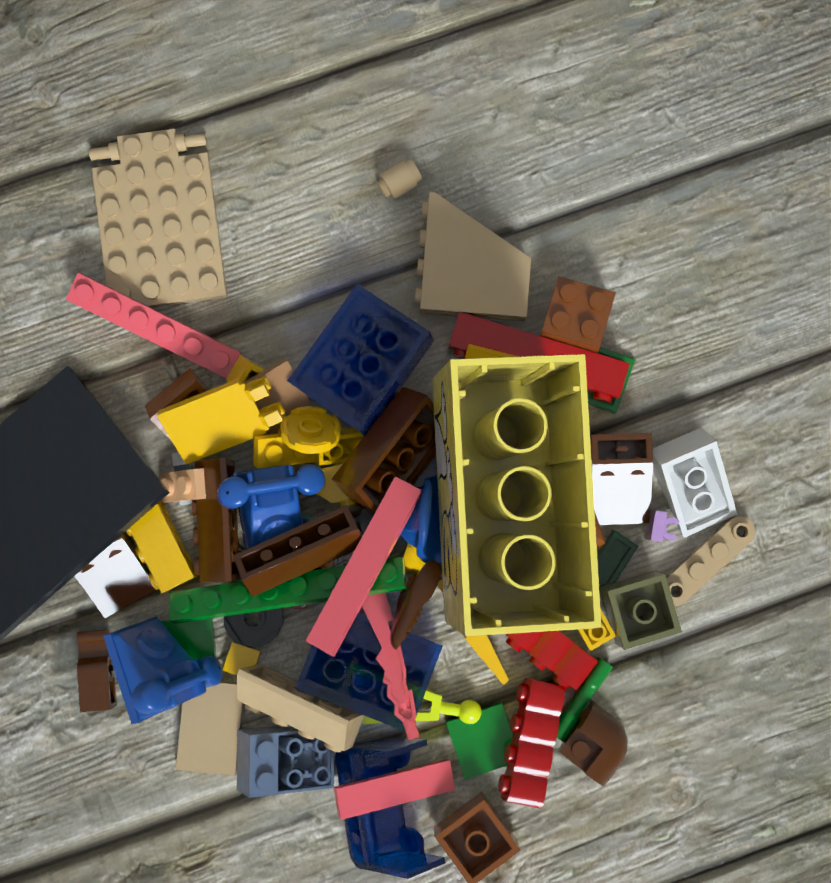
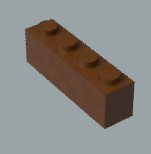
(298, 551)

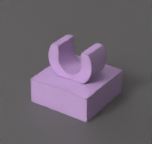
(657, 526)

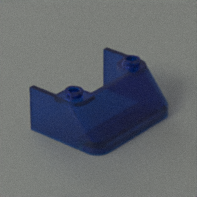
(381, 838)

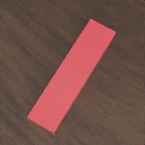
(393, 788)

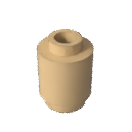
(399, 179)

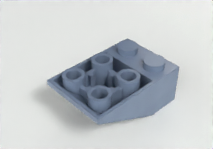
(281, 762)

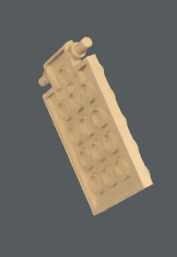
(159, 219)

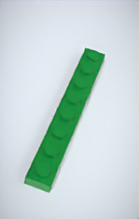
(305, 589)

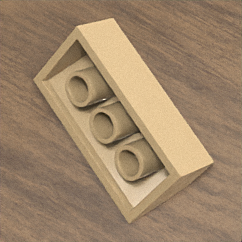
(314, 717)

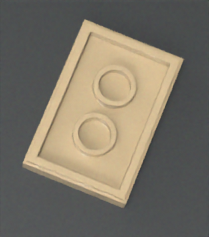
(210, 731)

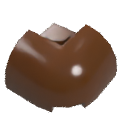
(596, 744)

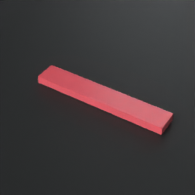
(364, 566)

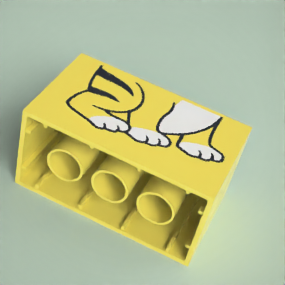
(516, 495)

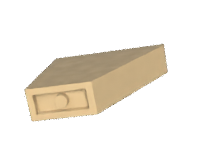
(469, 267)

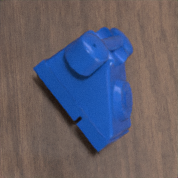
(269, 499)
(156, 669)

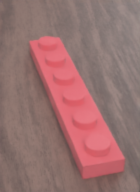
(152, 325)

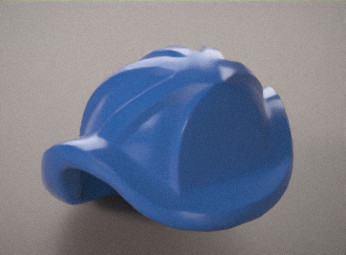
(424, 524)

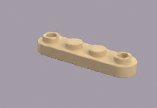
(709, 558)

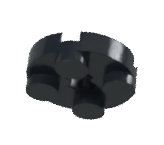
(252, 634)

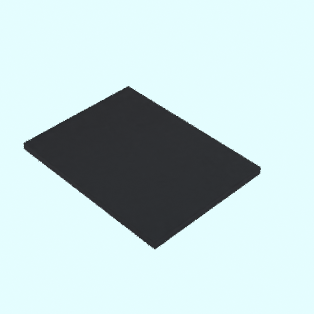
(64, 492)

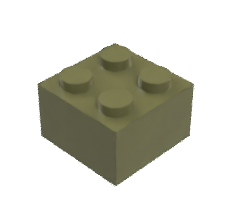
(640, 609)

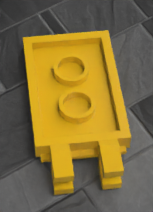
(219, 418)

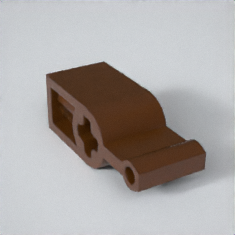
(95, 672)

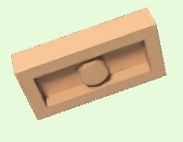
(184, 485)

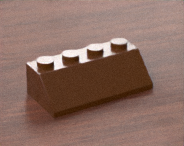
(395, 446)
(216, 526)

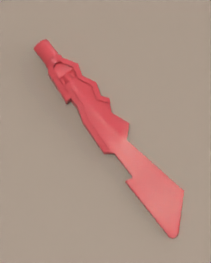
(391, 660)

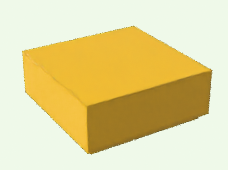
(240, 657)

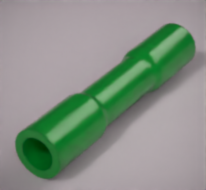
(571, 713)

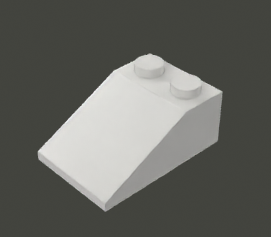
(694, 481)

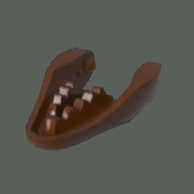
(411, 601)

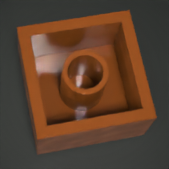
(578, 314)
(476, 839)

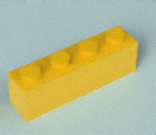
(162, 550)

